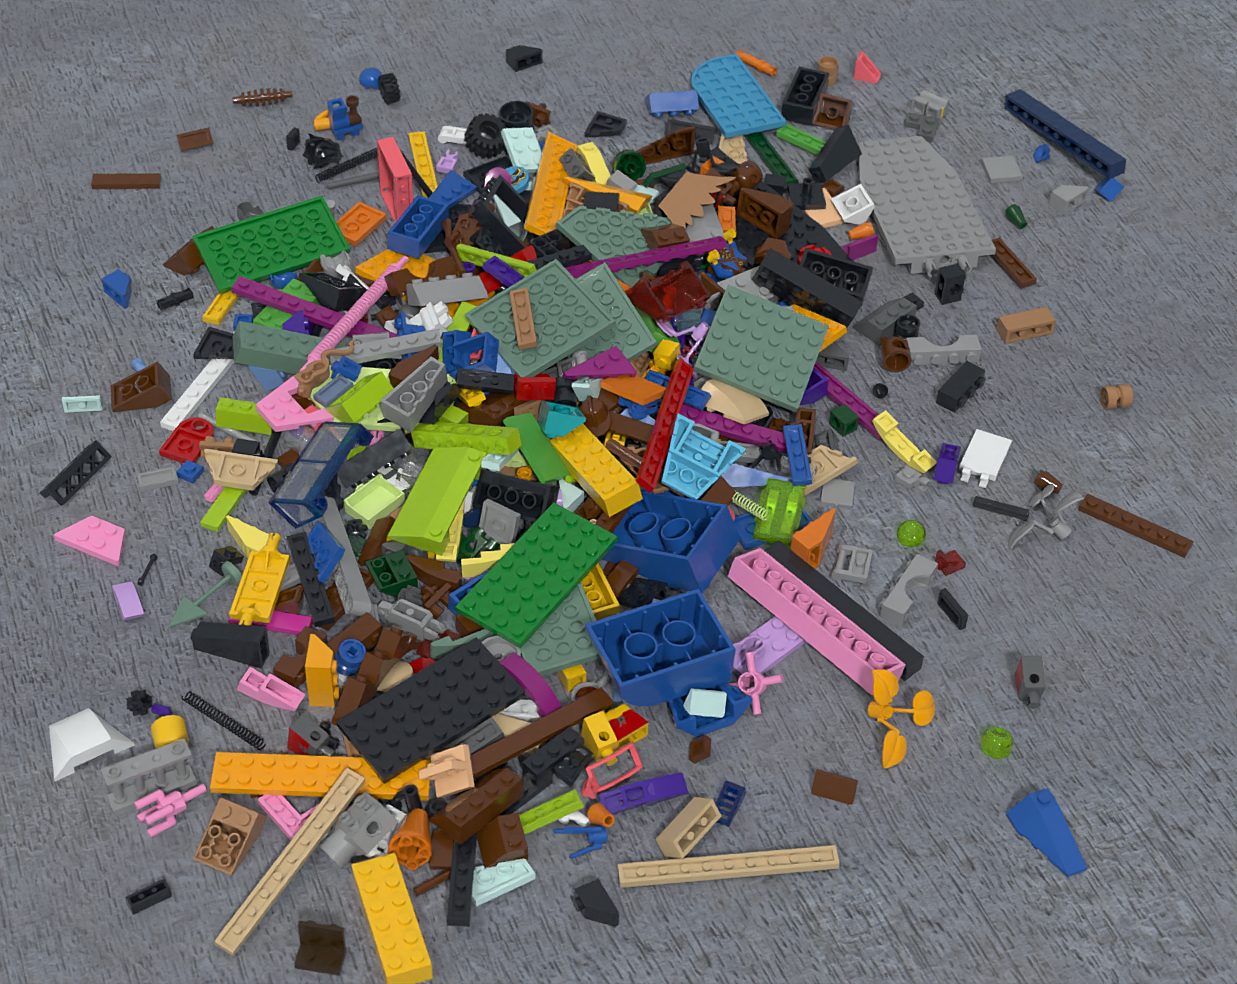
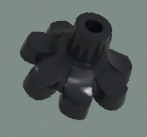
(355, 528)

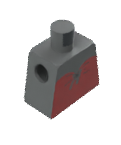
(1030, 680)
(308, 738)

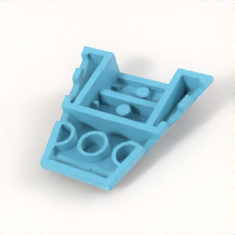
(696, 460)

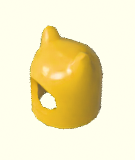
(168, 730)

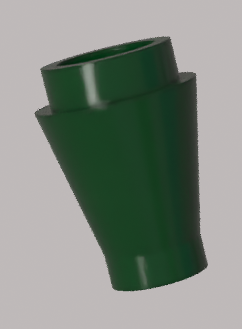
(1015, 215)

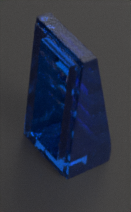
(735, 789)

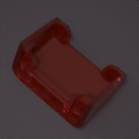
(669, 294)

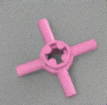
(759, 681)

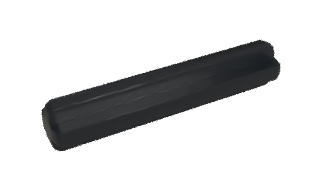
(1001, 508)

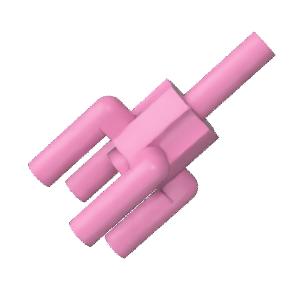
(166, 807)

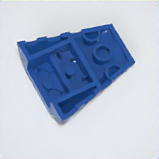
(699, 725)

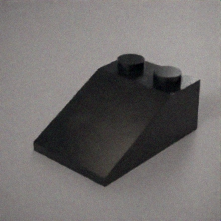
(332, 291)

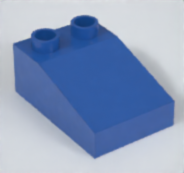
(675, 540)

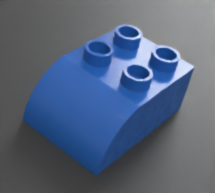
(664, 649)

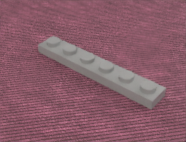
(392, 346)

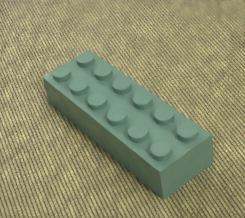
(273, 347)

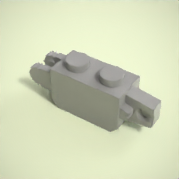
(411, 619)

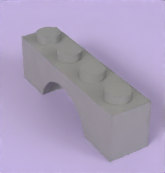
(925, 353)
(918, 574)

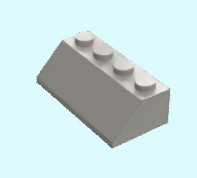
(446, 290)

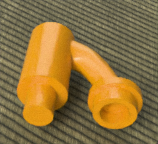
(321, 121)

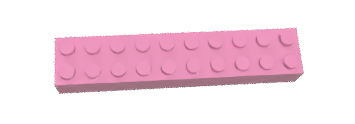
(813, 618)

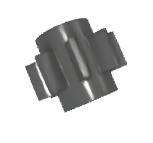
(411, 594)

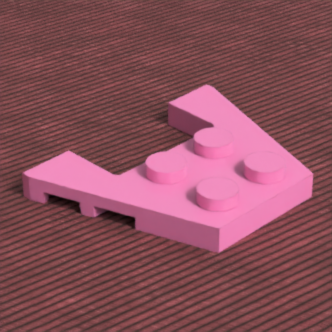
(284, 413)

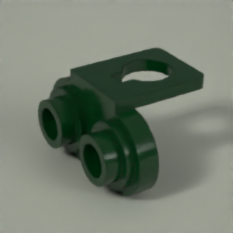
(479, 535)

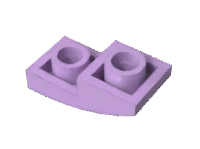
(128, 600)

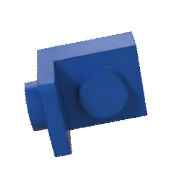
(346, 368)

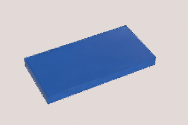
(746, 525)

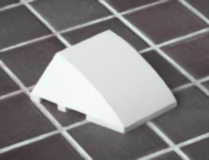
(82, 739)

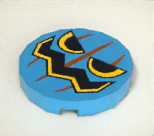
(519, 178)

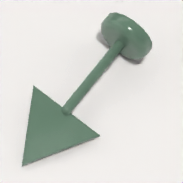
(189, 611)

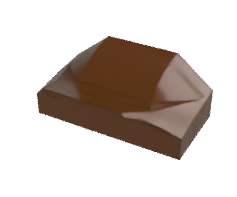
(775, 244)

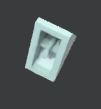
(585, 386)
(571, 496)

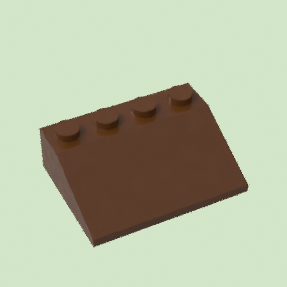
(492, 409)

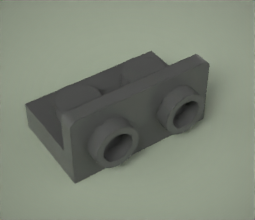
(576, 165)

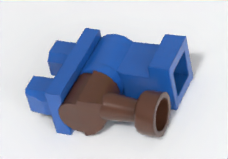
(343, 121)

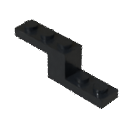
(538, 768)

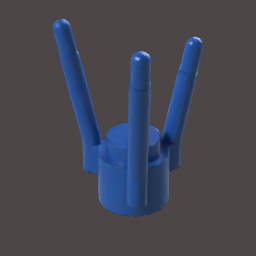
(595, 835)

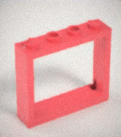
(391, 168)

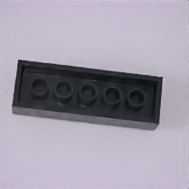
(805, 289)

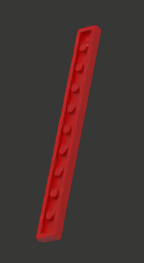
(664, 425)

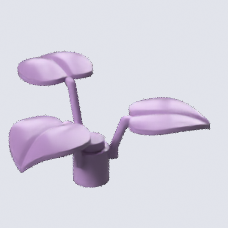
(699, 335)

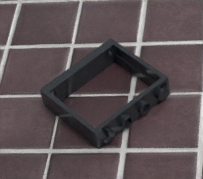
(514, 201)

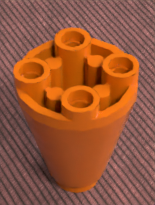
(412, 840)

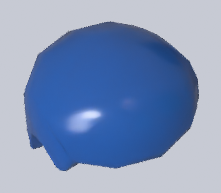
(369, 78)
(282, 280)

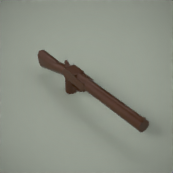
(451, 245)

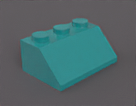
(559, 419)

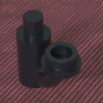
(411, 796)

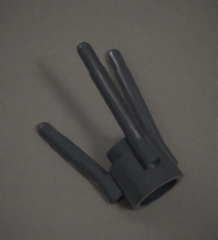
(769, 452)

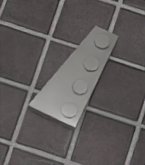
(414, 394)

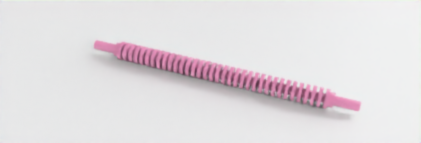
(355, 313)

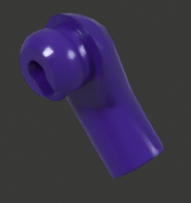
(161, 710)

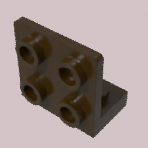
(321, 948)

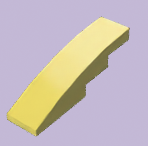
(476, 566)

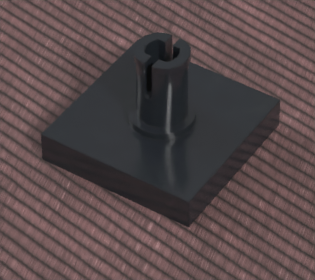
(807, 195)

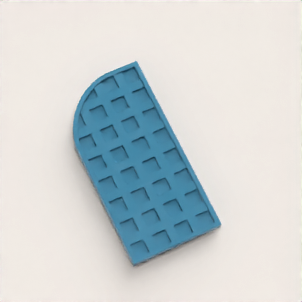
(734, 97)

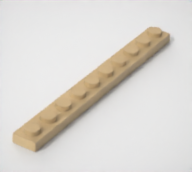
(289, 862)
(728, 866)

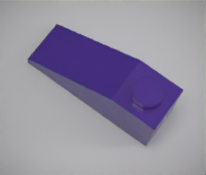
(947, 463)

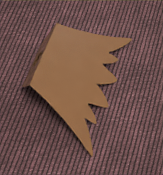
(688, 195)

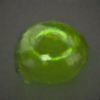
(911, 533)
(997, 742)

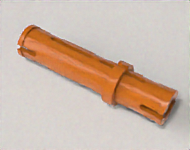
(760, 65)

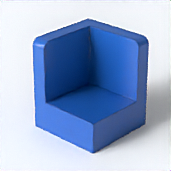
(1109, 188)

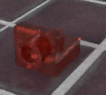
(949, 562)

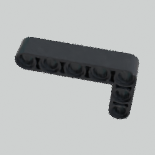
(551, 243)

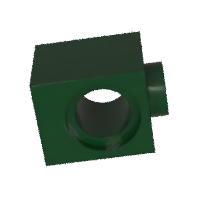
(843, 420)

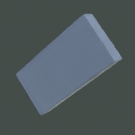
(332, 390)

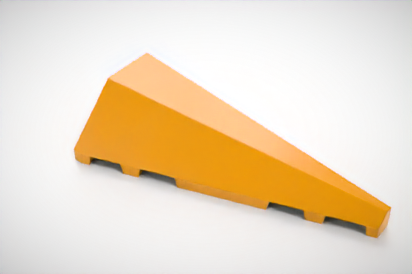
(636, 200)

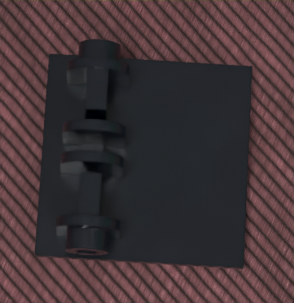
(642, 592)

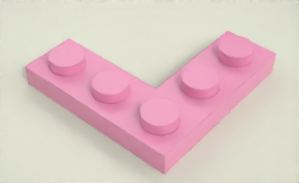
(284, 814)

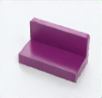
(861, 247)

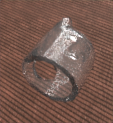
(298, 438)

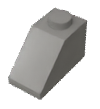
(1068, 197)

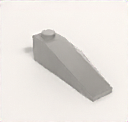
(705, 226)

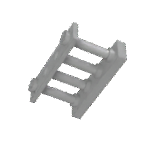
(155, 760)

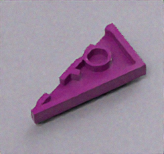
(607, 364)

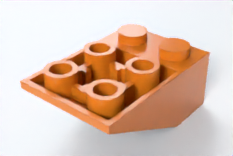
(814, 539)

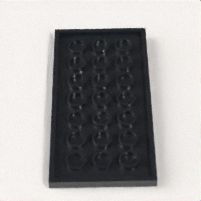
(430, 709)

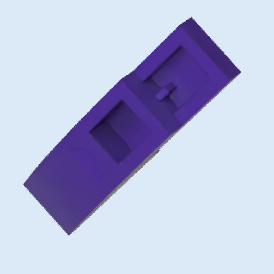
(644, 793)

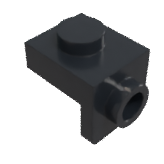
(222, 555)

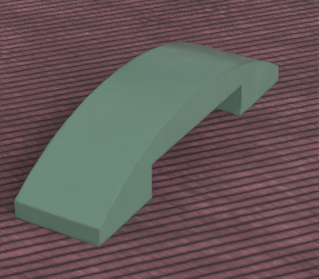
(445, 645)

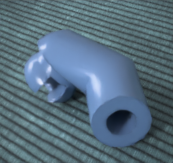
(138, 364)

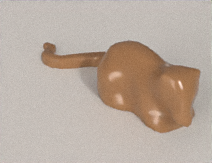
(318, 371)

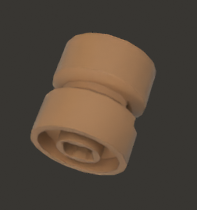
(830, 65)
(1116, 396)

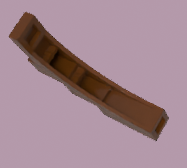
(375, 666)

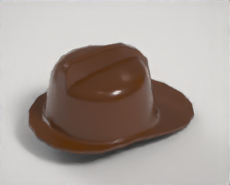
(597, 416)

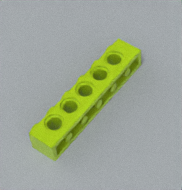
(481, 437)

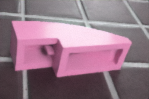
(270, 690)

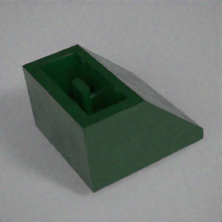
(392, 573)

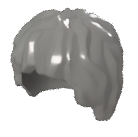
(330, 264)

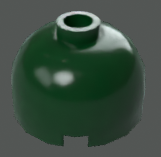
(630, 164)

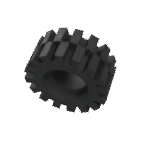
(389, 88)

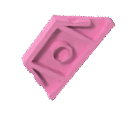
(94, 538)

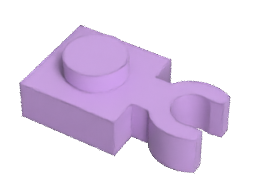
(447, 163)

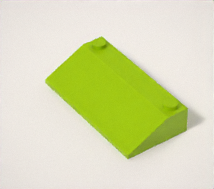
(437, 498)

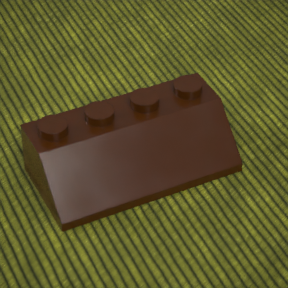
(479, 804)

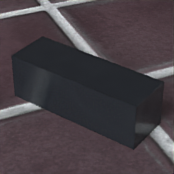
(148, 896)

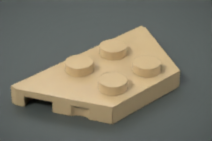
(829, 465)
(238, 469)

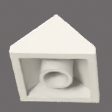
(854, 205)

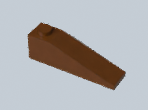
(669, 147)

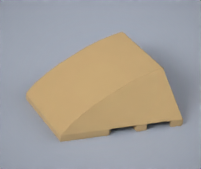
(734, 402)

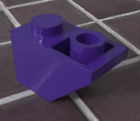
(296, 323)

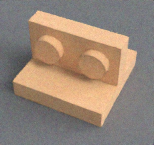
(450, 771)

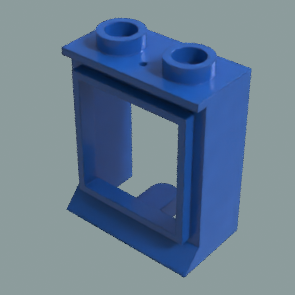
(473, 344)

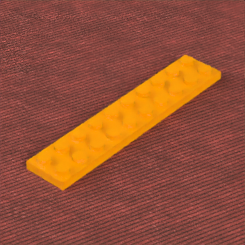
(549, 190)
(304, 775)

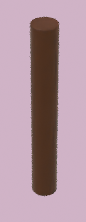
(433, 882)

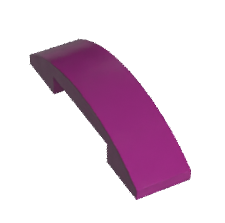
(532, 684)

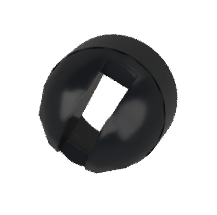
(883, 389)

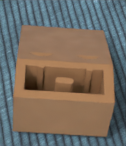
(229, 836)

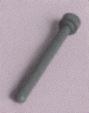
(353, 180)

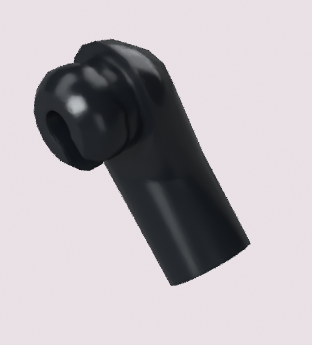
(333, 742)

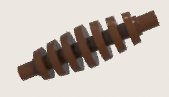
(262, 97)

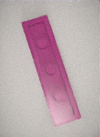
(282, 623)

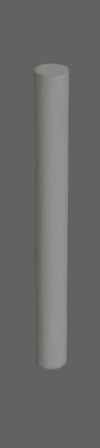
(233, 432)

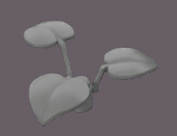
(1057, 524)

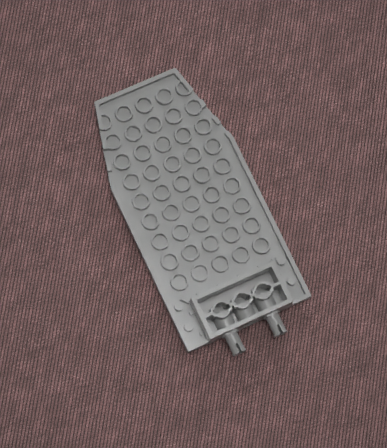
(921, 206)

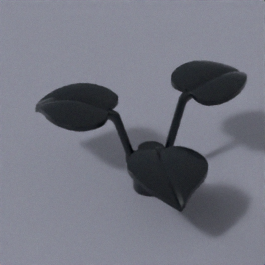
(705, 154)

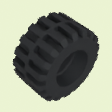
(478, 143)

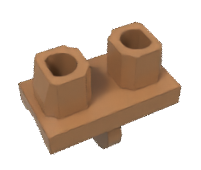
(210, 443)

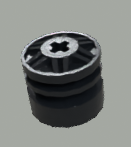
(517, 114)

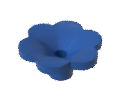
(1042, 153)

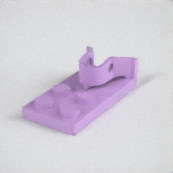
(769, 644)

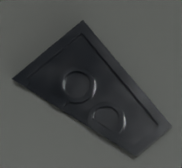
(215, 345)

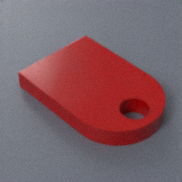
(185, 440)

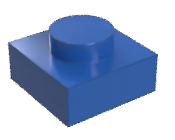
(190, 471)

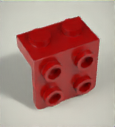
(534, 388)

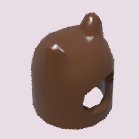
(895, 354)

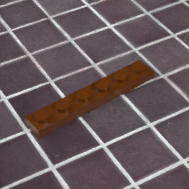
(1136, 525)

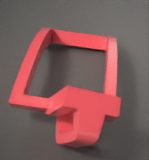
(590, 792)

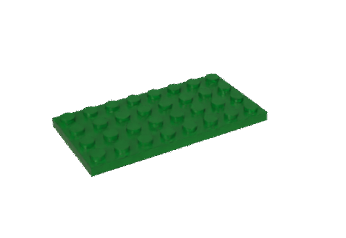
(270, 243)
(536, 575)

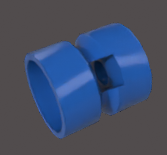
(349, 657)

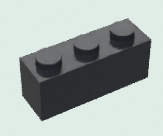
(960, 387)

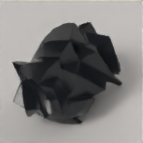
(321, 151)

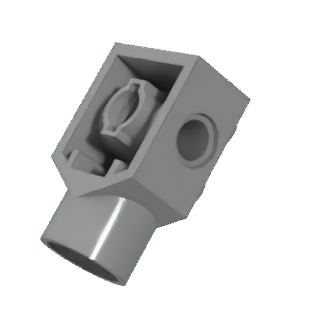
(358, 829)

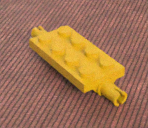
(260, 584)

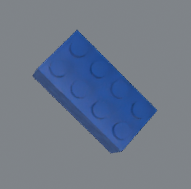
(417, 226)

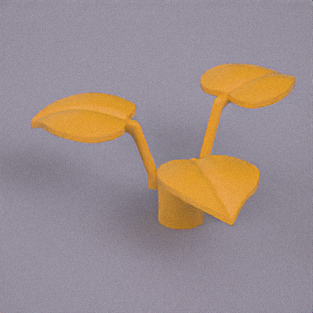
(884, 688)

